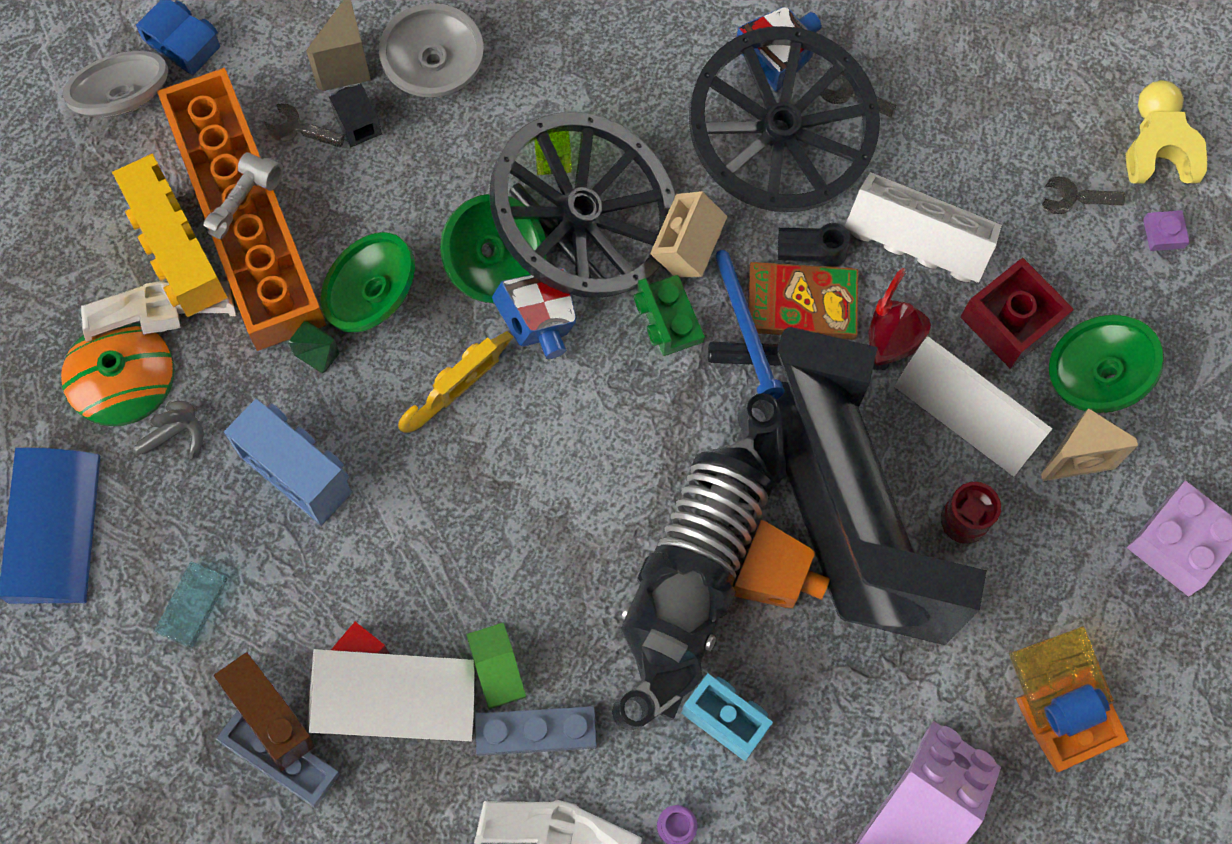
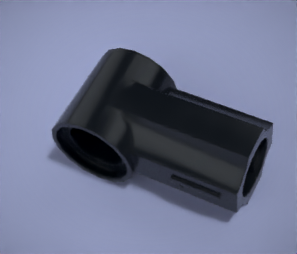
(809, 244)

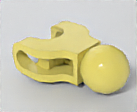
(1166, 136)

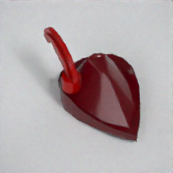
(896, 326)

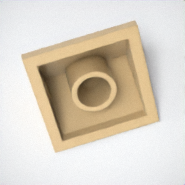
(1090, 448)

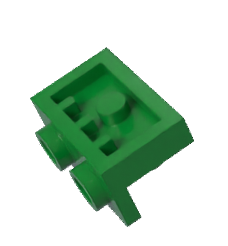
(669, 315)

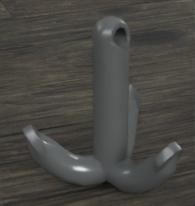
(170, 423)

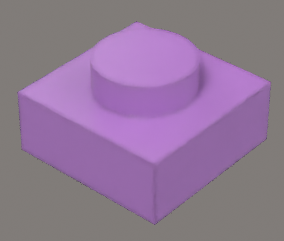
(1166, 230)

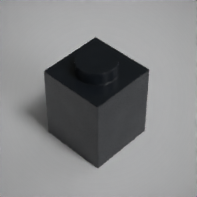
(355, 114)

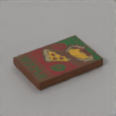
(803, 298)

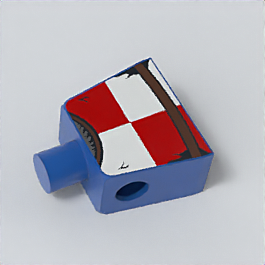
(774, 57)
(536, 313)

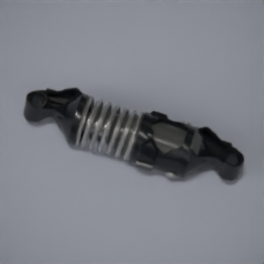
(693, 571)

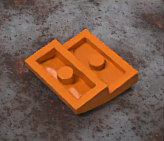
(1068, 751)

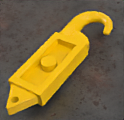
(454, 381)

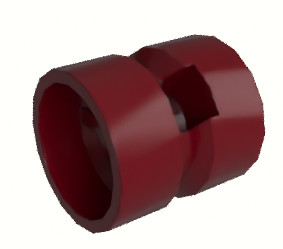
(970, 512)

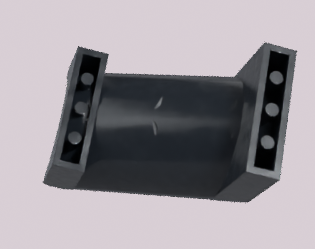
(849, 502)

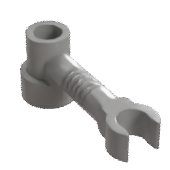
(255, 172)

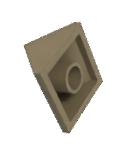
(338, 52)

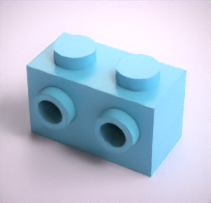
(727, 716)

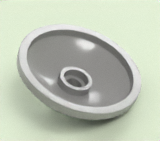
(429, 35)
(116, 84)

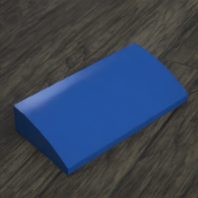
(49, 526)

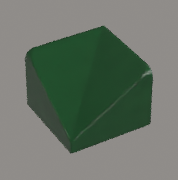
(314, 347)

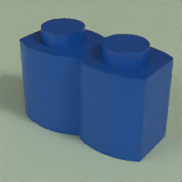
(179, 35)

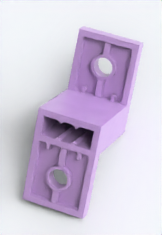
(938, 796)

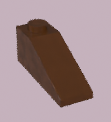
(264, 711)

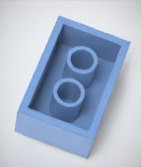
(289, 460)

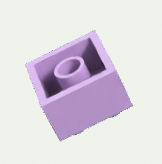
(1185, 539)

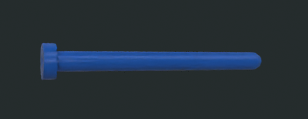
(767, 382)

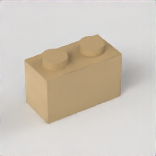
(689, 234)

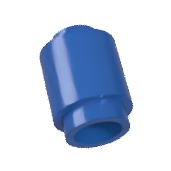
(1077, 710)

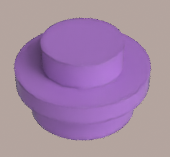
(677, 825)

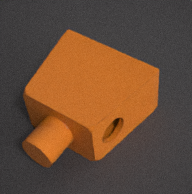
(778, 569)

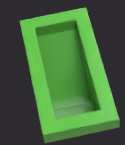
(496, 665)

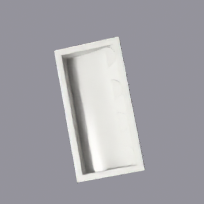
(972, 406)
(391, 696)

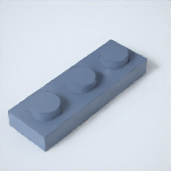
(535, 731)
(306, 777)

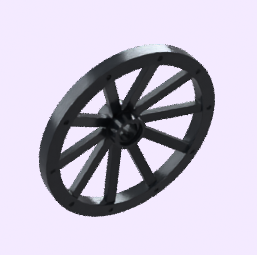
(784, 111)
(582, 198)

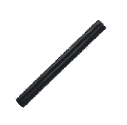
(548, 225)

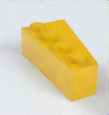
(168, 237)

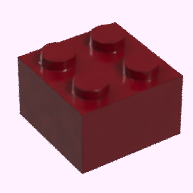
(1016, 312)

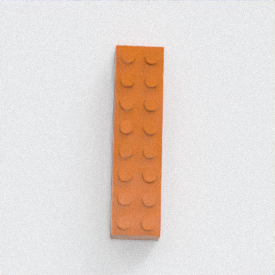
(258, 245)

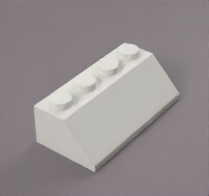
(923, 228)

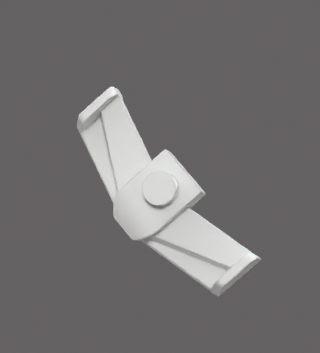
(145, 304)
(546, 824)

